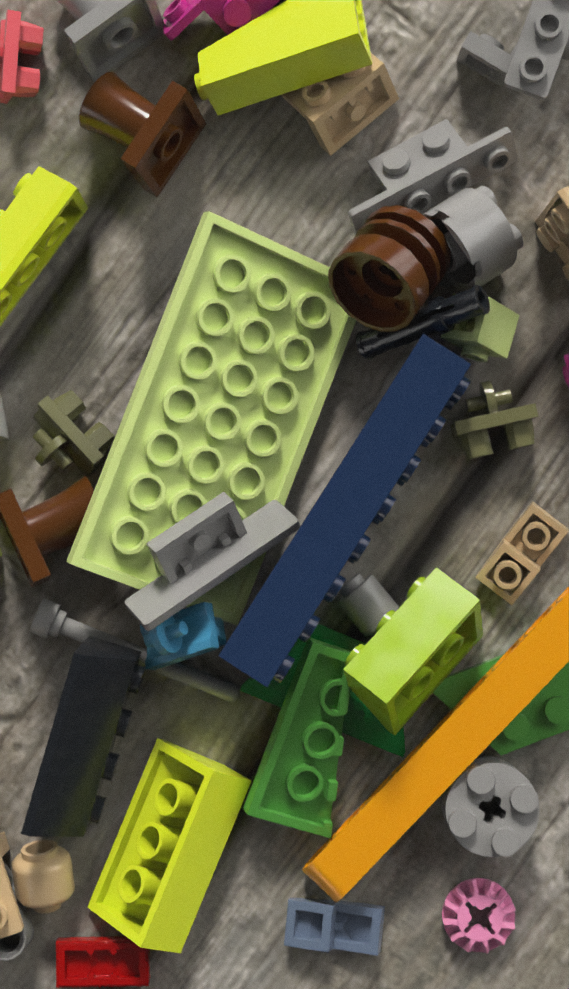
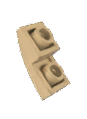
(522, 553)

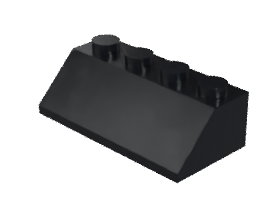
(83, 740)

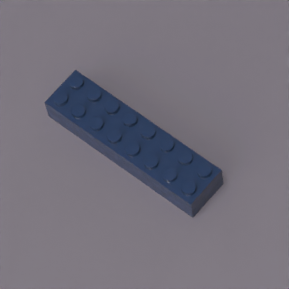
(344, 511)

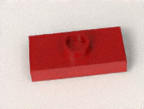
(101, 962)

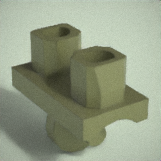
(515, 422)
(64, 440)

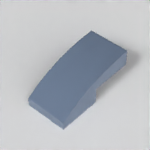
(334, 925)

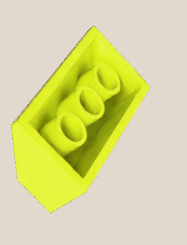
(33, 231)
(168, 847)

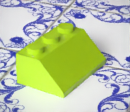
(414, 649)

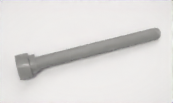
(53, 621)

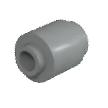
(365, 603)

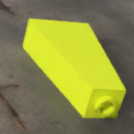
(283, 52)

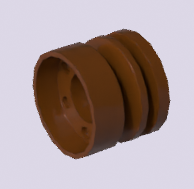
(389, 268)

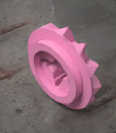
(482, 894)

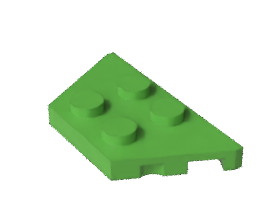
(539, 720)

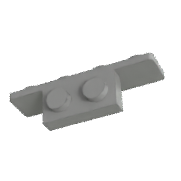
(540, 48)
(433, 169)
(205, 552)

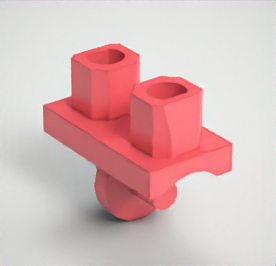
(22, 38)

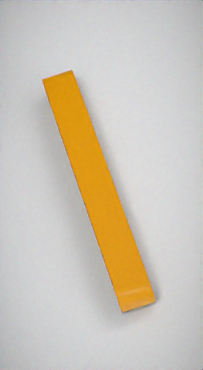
(444, 753)

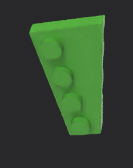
(301, 758)

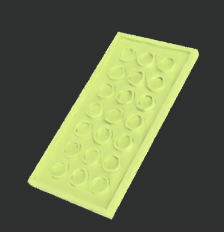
(217, 403)

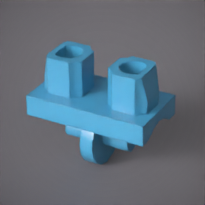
(183, 636)

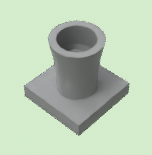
(111, 31)

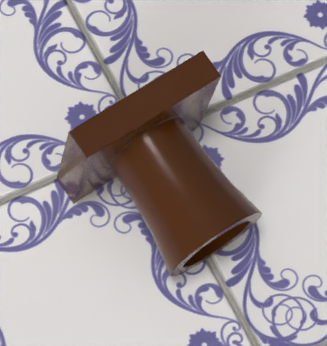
(154, 134)
(44, 527)

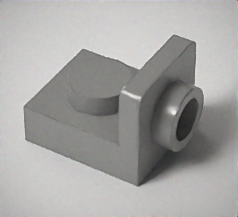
(485, 57)

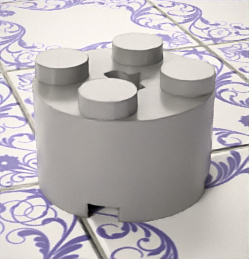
(478, 237)
(501, 830)

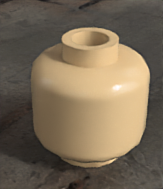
(43, 876)

